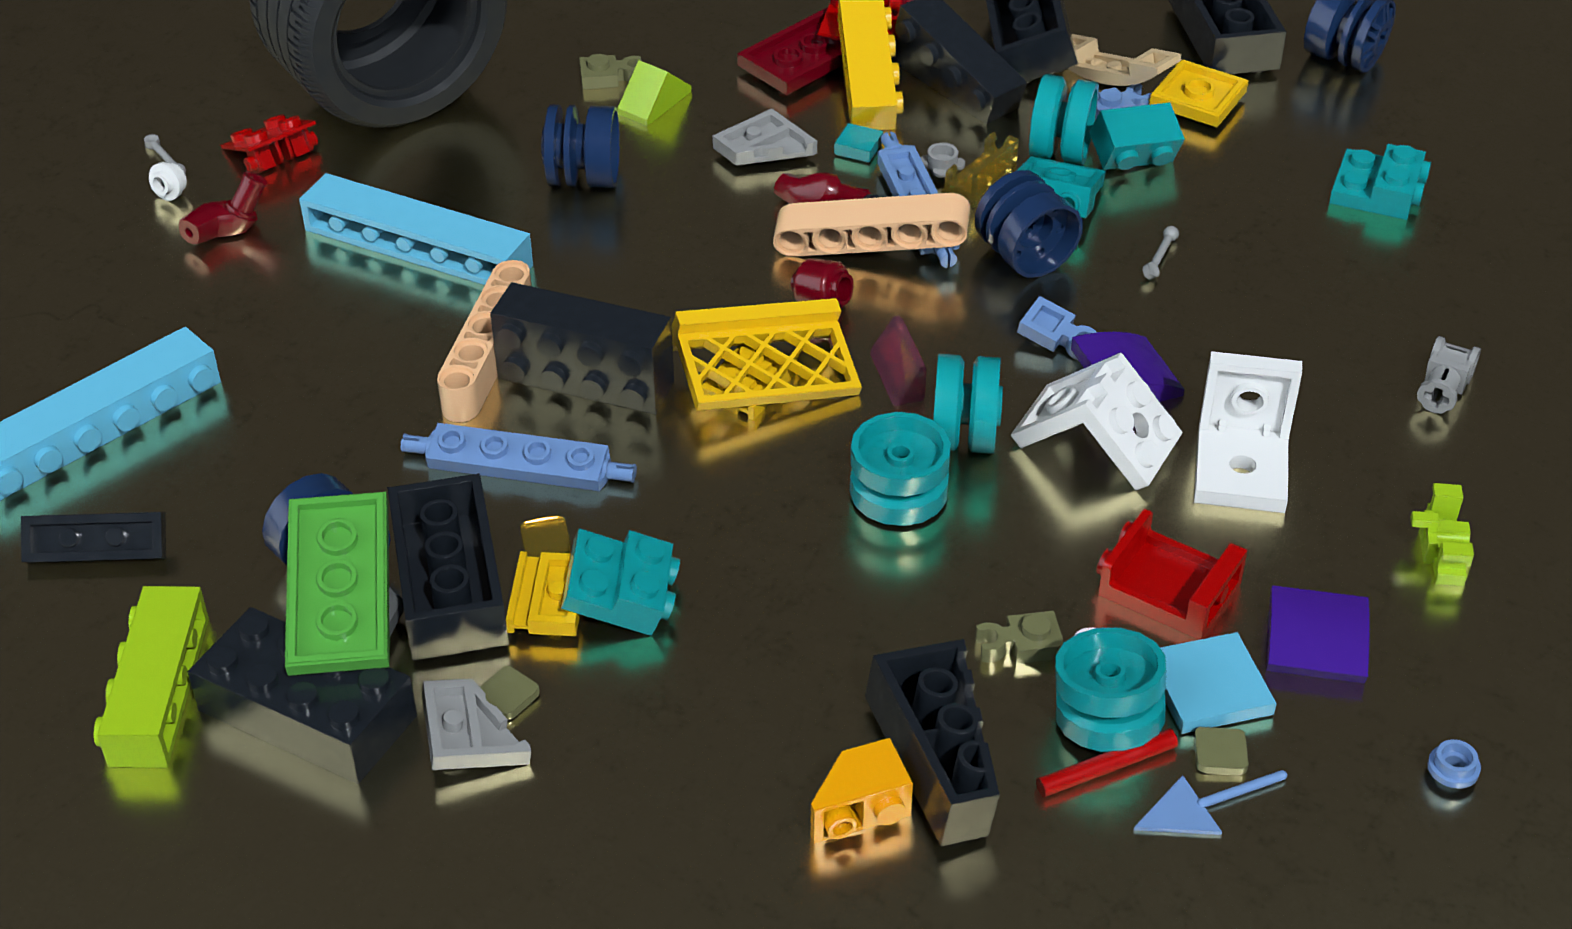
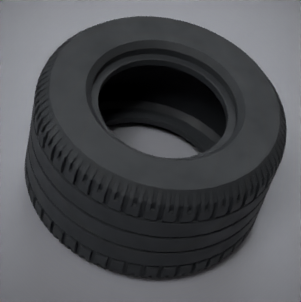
(389, 70)

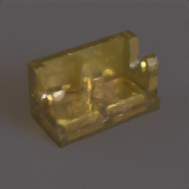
(983, 171)

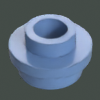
(1454, 764)

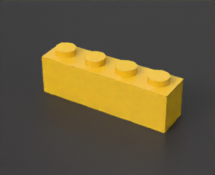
(868, 63)

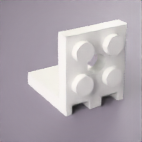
(1109, 402)
(1246, 432)

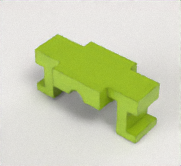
(1442, 537)

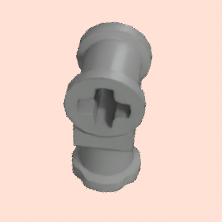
(1447, 370)

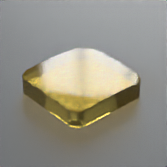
(545, 535)

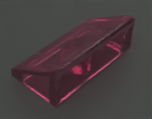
(899, 364)

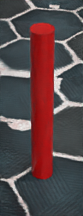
(1104, 764)

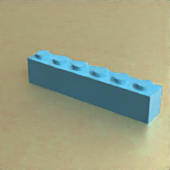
(411, 229)
(103, 407)

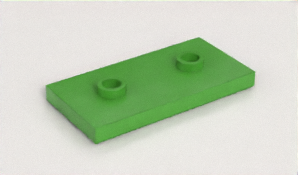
(337, 584)

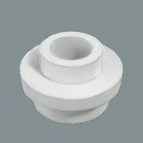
(167, 180)

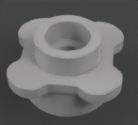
(941, 158)

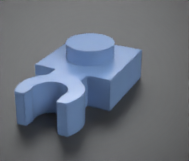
(1113, 98)
(1051, 326)

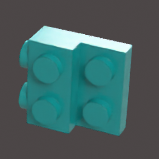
(1071, 181)
(1380, 182)
(621, 580)

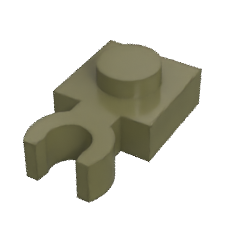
(605, 70)
(1027, 636)

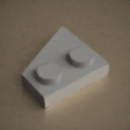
(764, 139)

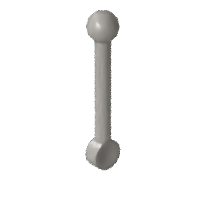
(153, 142)
(1151, 269)

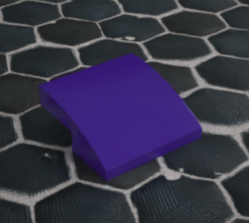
(1140, 354)
(1318, 634)

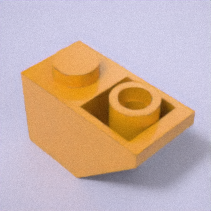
(861, 792)

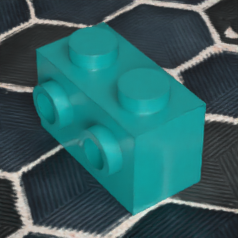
(1137, 136)

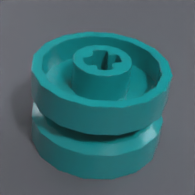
(1058, 119)
(969, 403)
(900, 468)
(1110, 689)

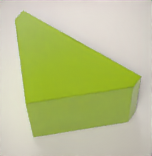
(651, 93)

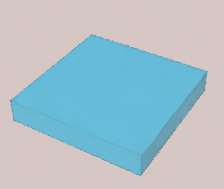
(1214, 683)

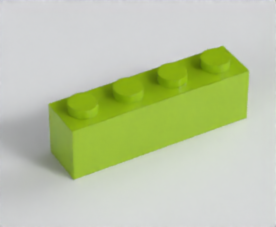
(152, 678)

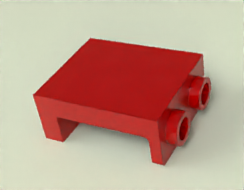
(1168, 577)

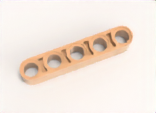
(872, 224)
(472, 360)

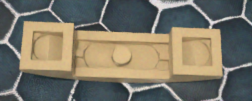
(1117, 69)

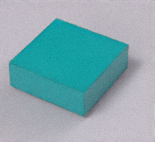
(858, 142)

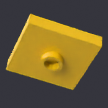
(1200, 92)

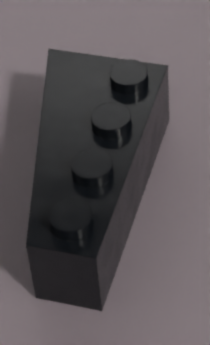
(955, 60)
(932, 719)

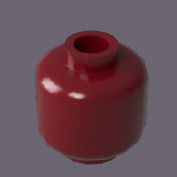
(822, 280)

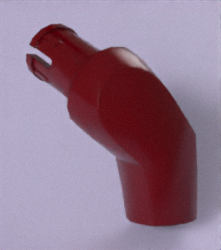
(815, 188)
(225, 217)

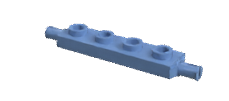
(908, 176)
(519, 457)

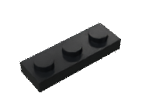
(93, 537)

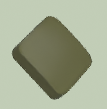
(510, 691)
(1221, 751)

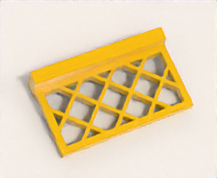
(758, 328)

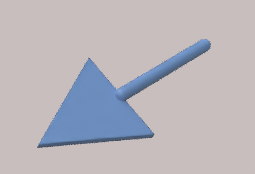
(1185, 813)

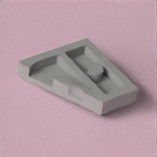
(467, 728)

